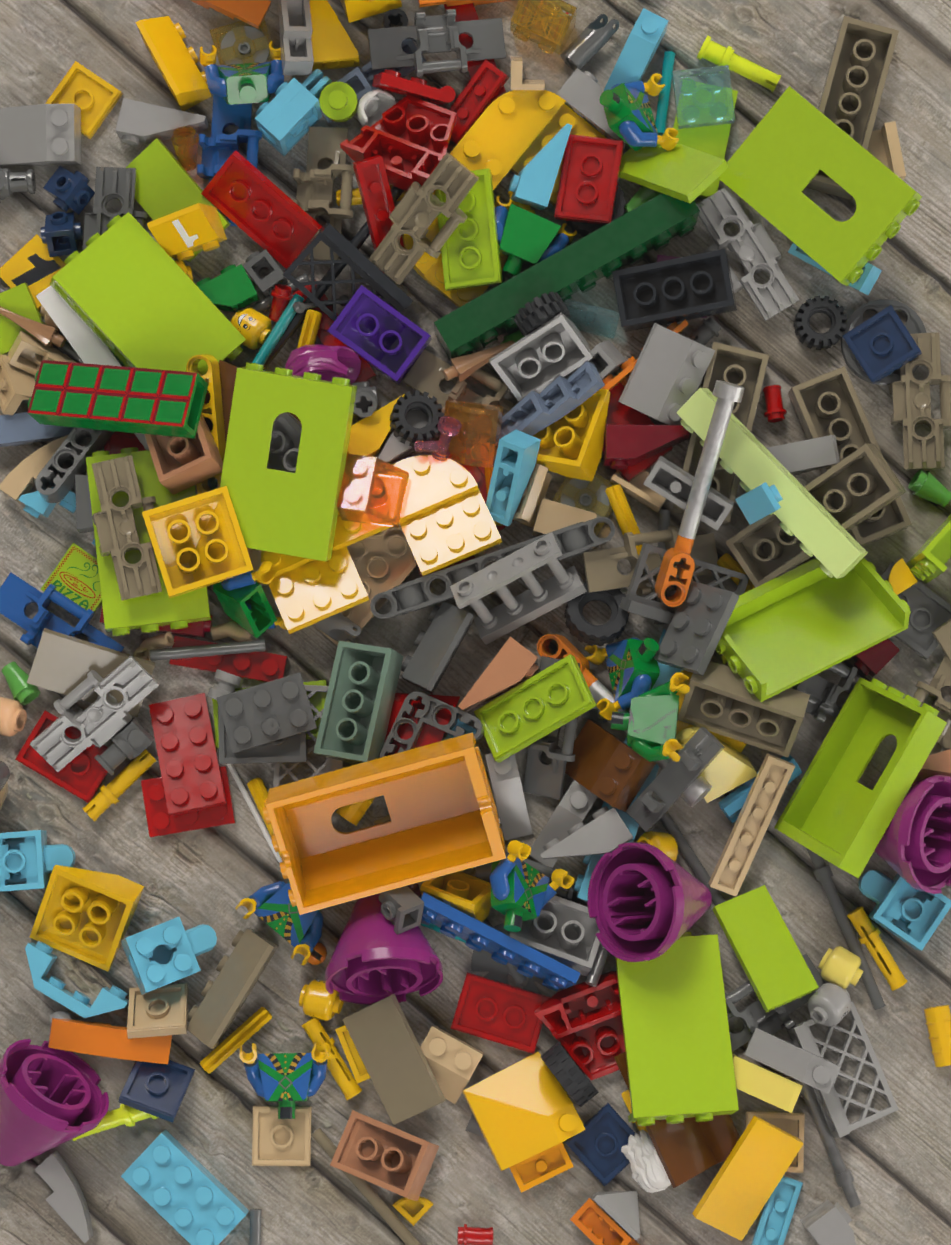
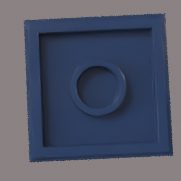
(882, 344)
(157, 1088)
(602, 1143)

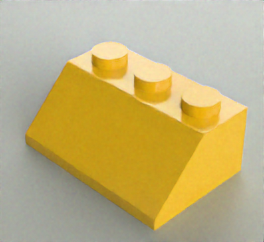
(175, 60)

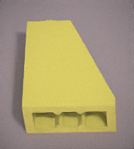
(725, 771)
(766, 1084)

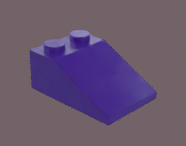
(380, 334)

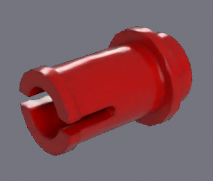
(281, 298)
(774, 404)
(474, 1236)

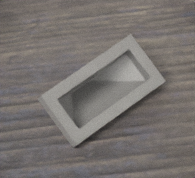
(622, 1208)

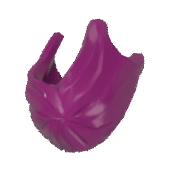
(325, 360)

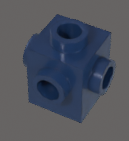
(69, 190)
(61, 233)

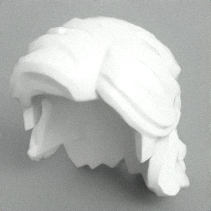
(645, 1163)

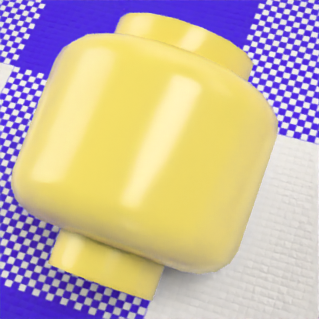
(840, 967)

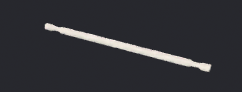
(253, 809)

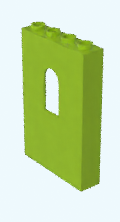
(784, 158)
(277, 507)
(834, 811)

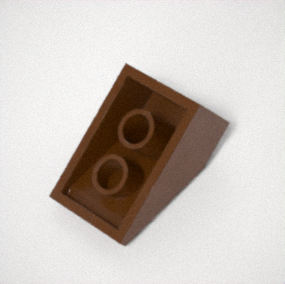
(607, 766)

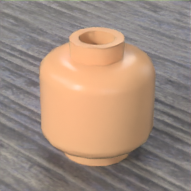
(12, 717)

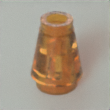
(185, 144)

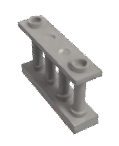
(526, 606)

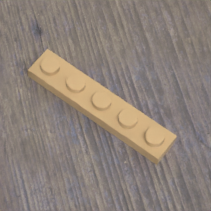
(751, 825)

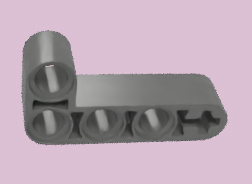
(69, 450)

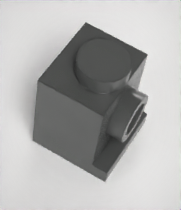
(259, 261)
(402, 908)

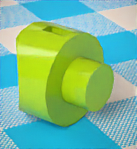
(338, 101)

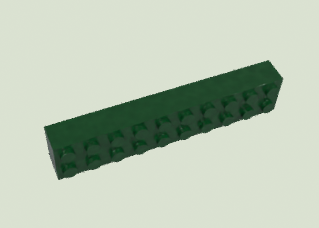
(567, 272)

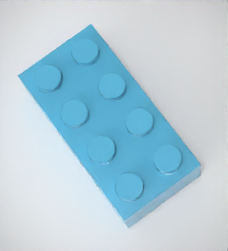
(184, 1192)

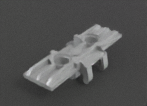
(753, 249)
(100, 719)

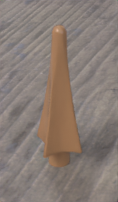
(44, 333)
(466, 365)

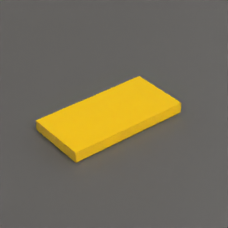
(747, 1178)

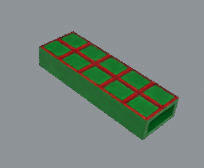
(118, 398)

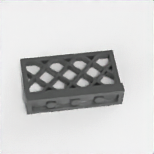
(658, 610)

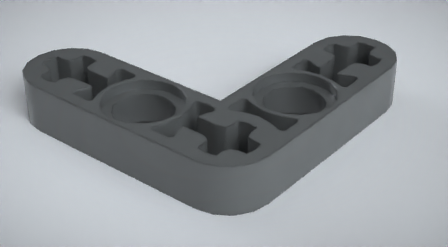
(427, 716)

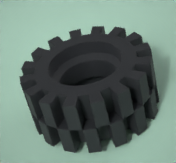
(825, 306)
(540, 312)
(419, 402)

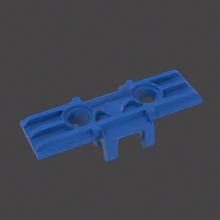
(220, 146)
(18, 594)

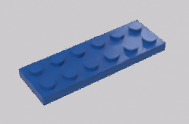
(501, 946)

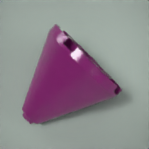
(920, 836)
(643, 901)
(377, 961)
(45, 1100)

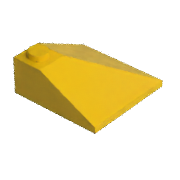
(576, 440)
(197, 541)
(86, 914)
(522, 1111)

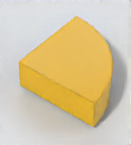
(901, 577)
(412, 1209)

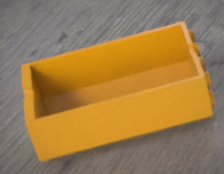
(437, 826)

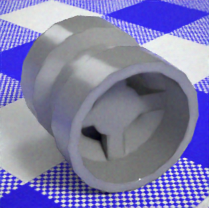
(225, 684)

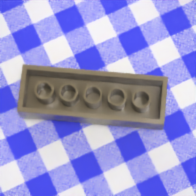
(855, 86)
(743, 369)
(832, 407)
(848, 491)

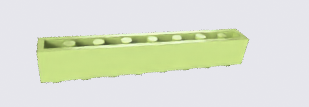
(799, 510)

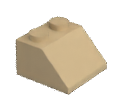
(450, 1061)

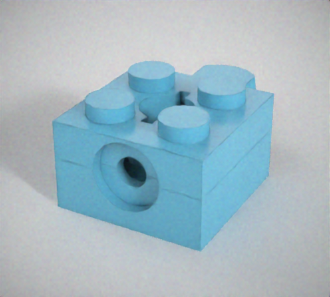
(291, 111)
(29, 860)
(902, 909)
(166, 953)

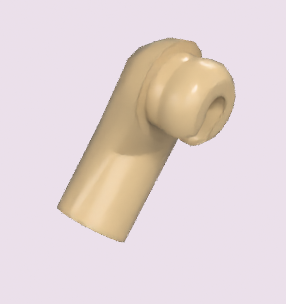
(231, 630)
(156, 642)

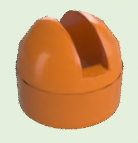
(321, 949)

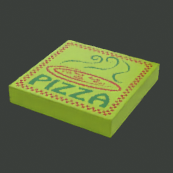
(77, 578)

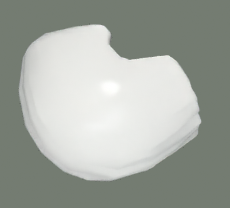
(373, 105)

